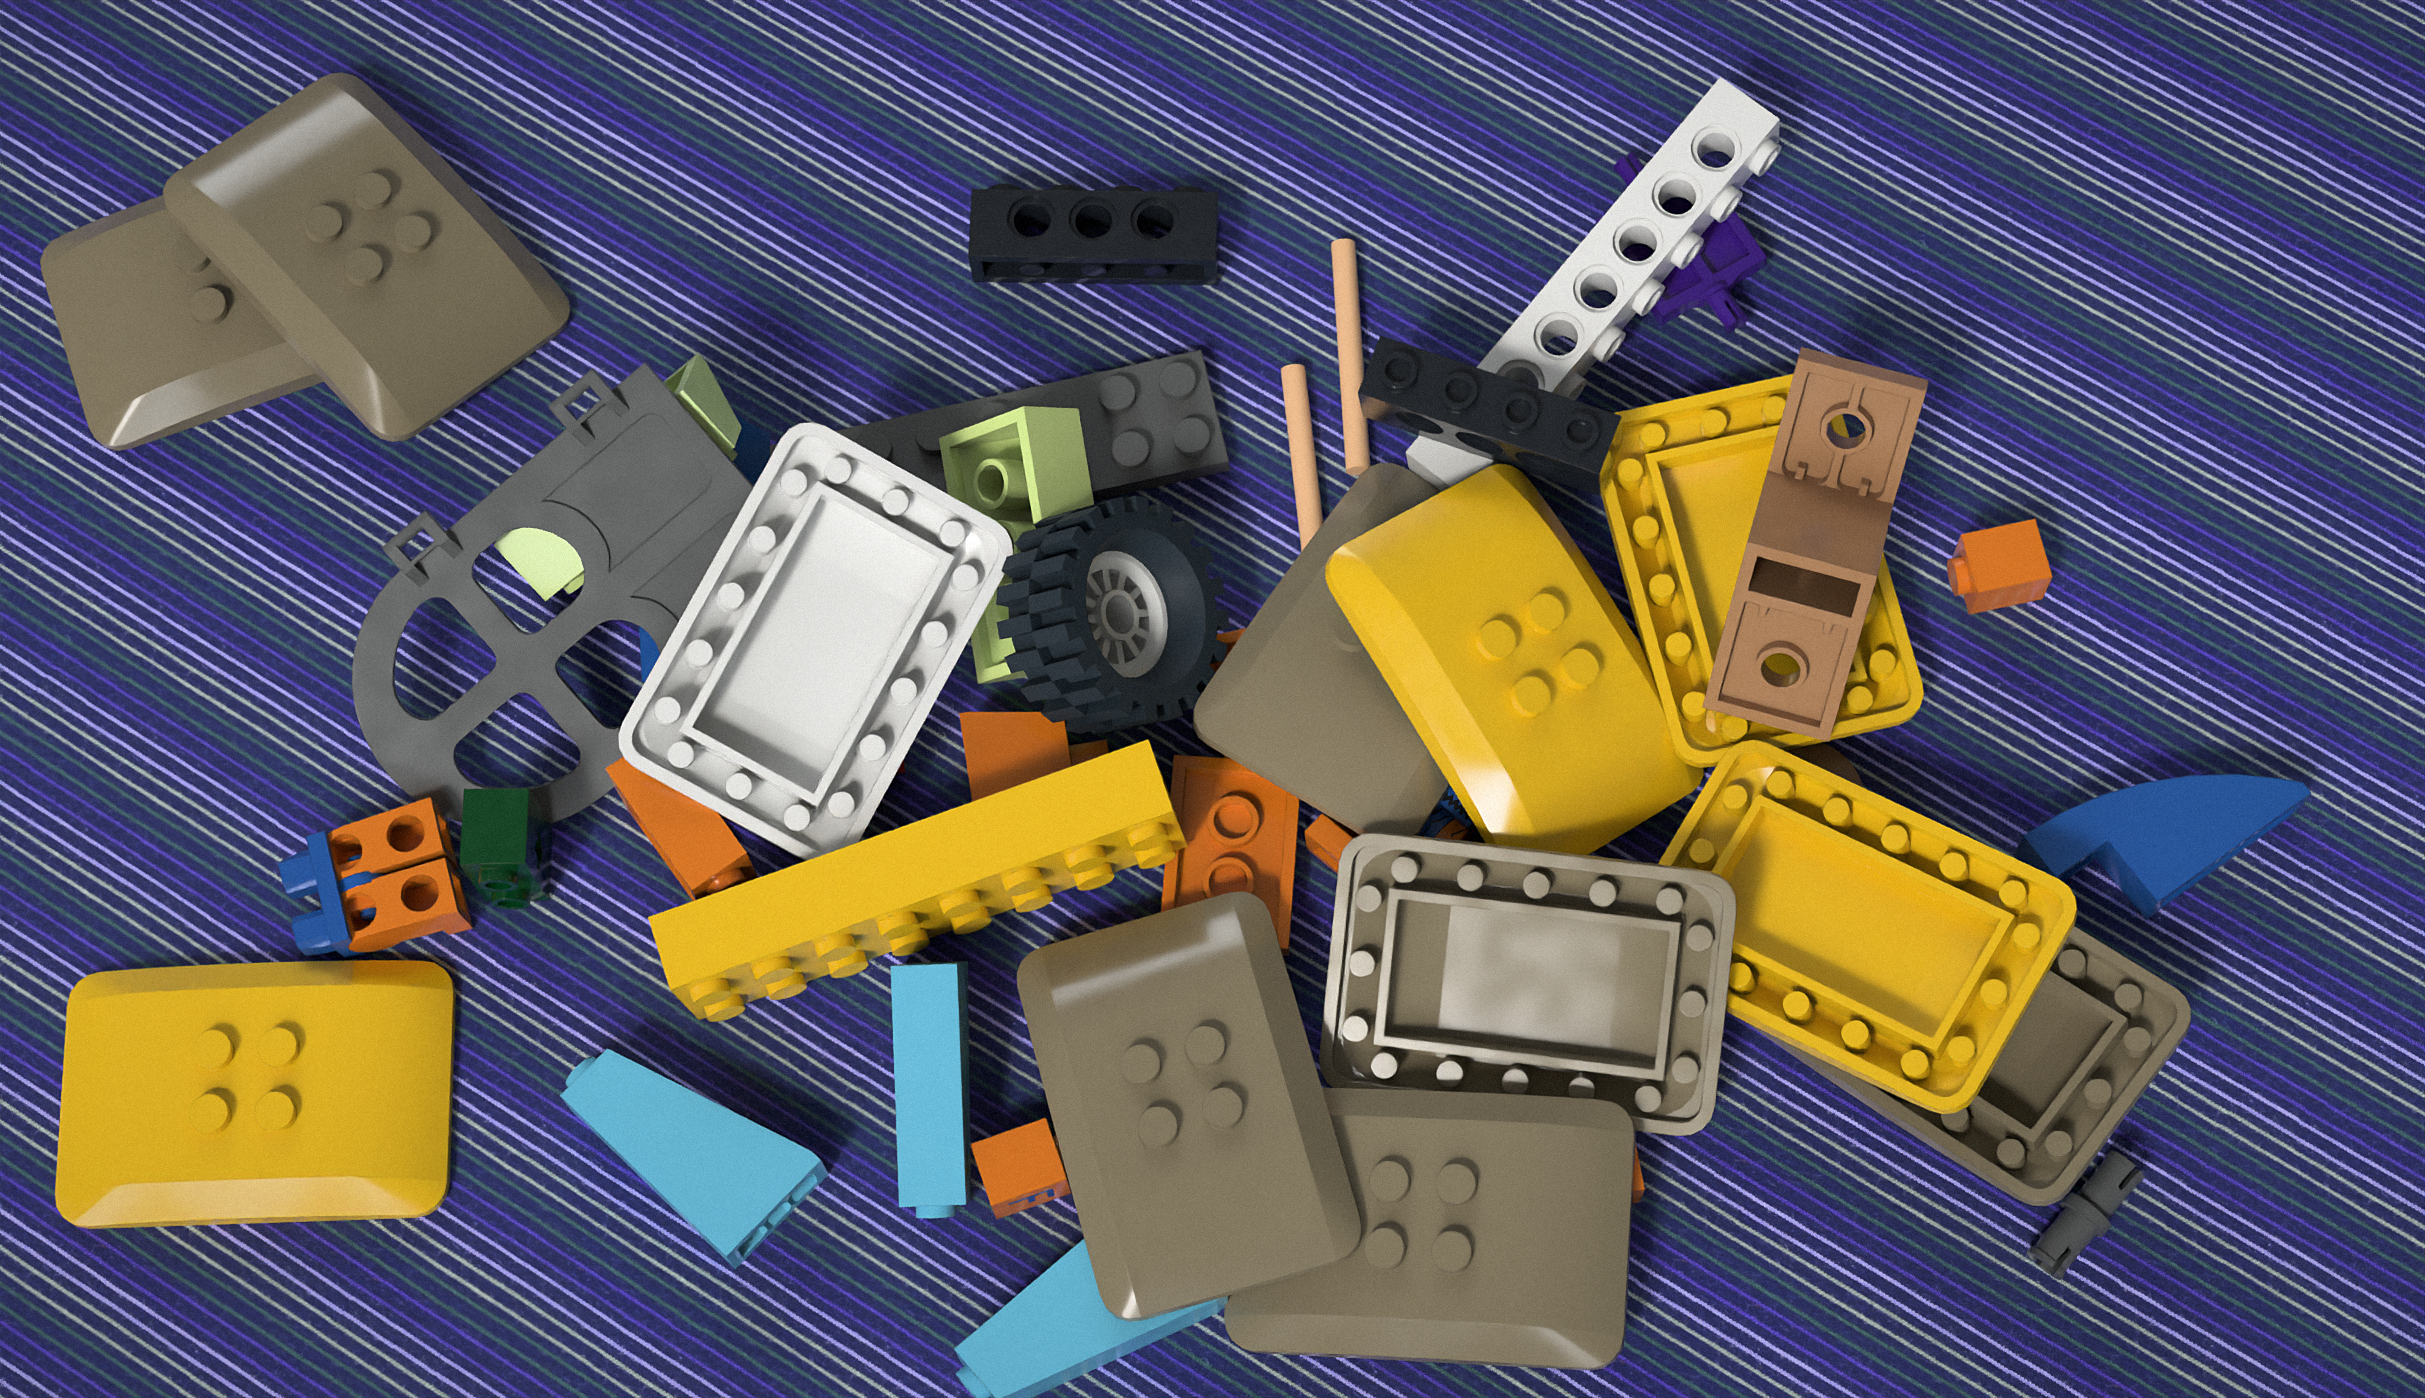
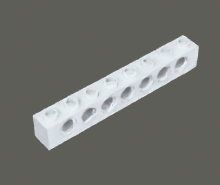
(1720, 122)

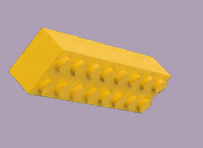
(918, 883)

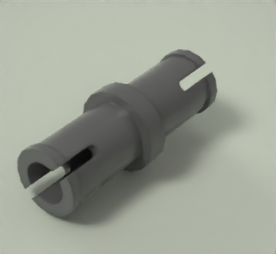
(2085, 1214)

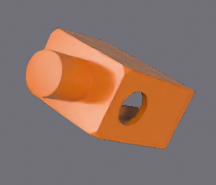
(1017, 748)

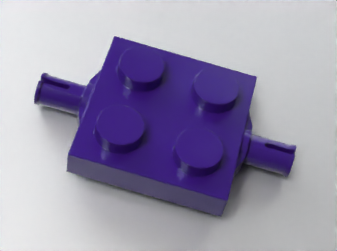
(1723, 261)

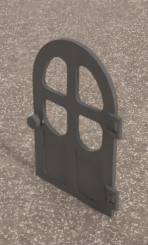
(646, 512)

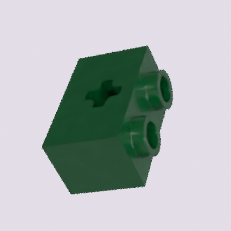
(506, 846)

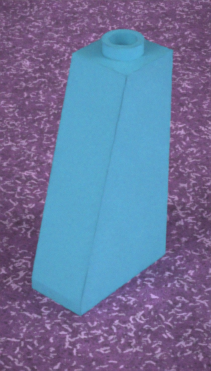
(932, 1086)
(701, 1158)
(1059, 1333)

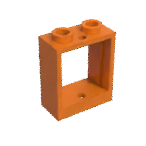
(684, 833)

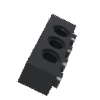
(1118, 257)
(1490, 415)

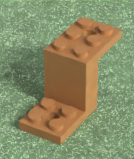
(1815, 544)

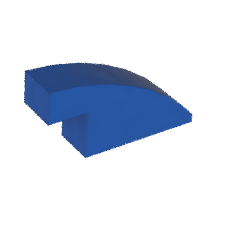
(2162, 832)

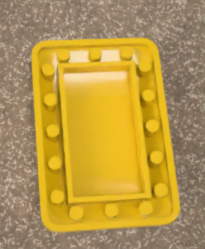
(1680, 529)
(1513, 665)
(1871, 925)
(256, 1094)

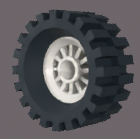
(1112, 616)

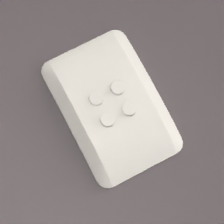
(815, 643)

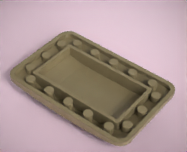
(367, 255)
(159, 330)
(1308, 700)
(1528, 976)
(2061, 1081)
(1187, 1107)
(1482, 1240)

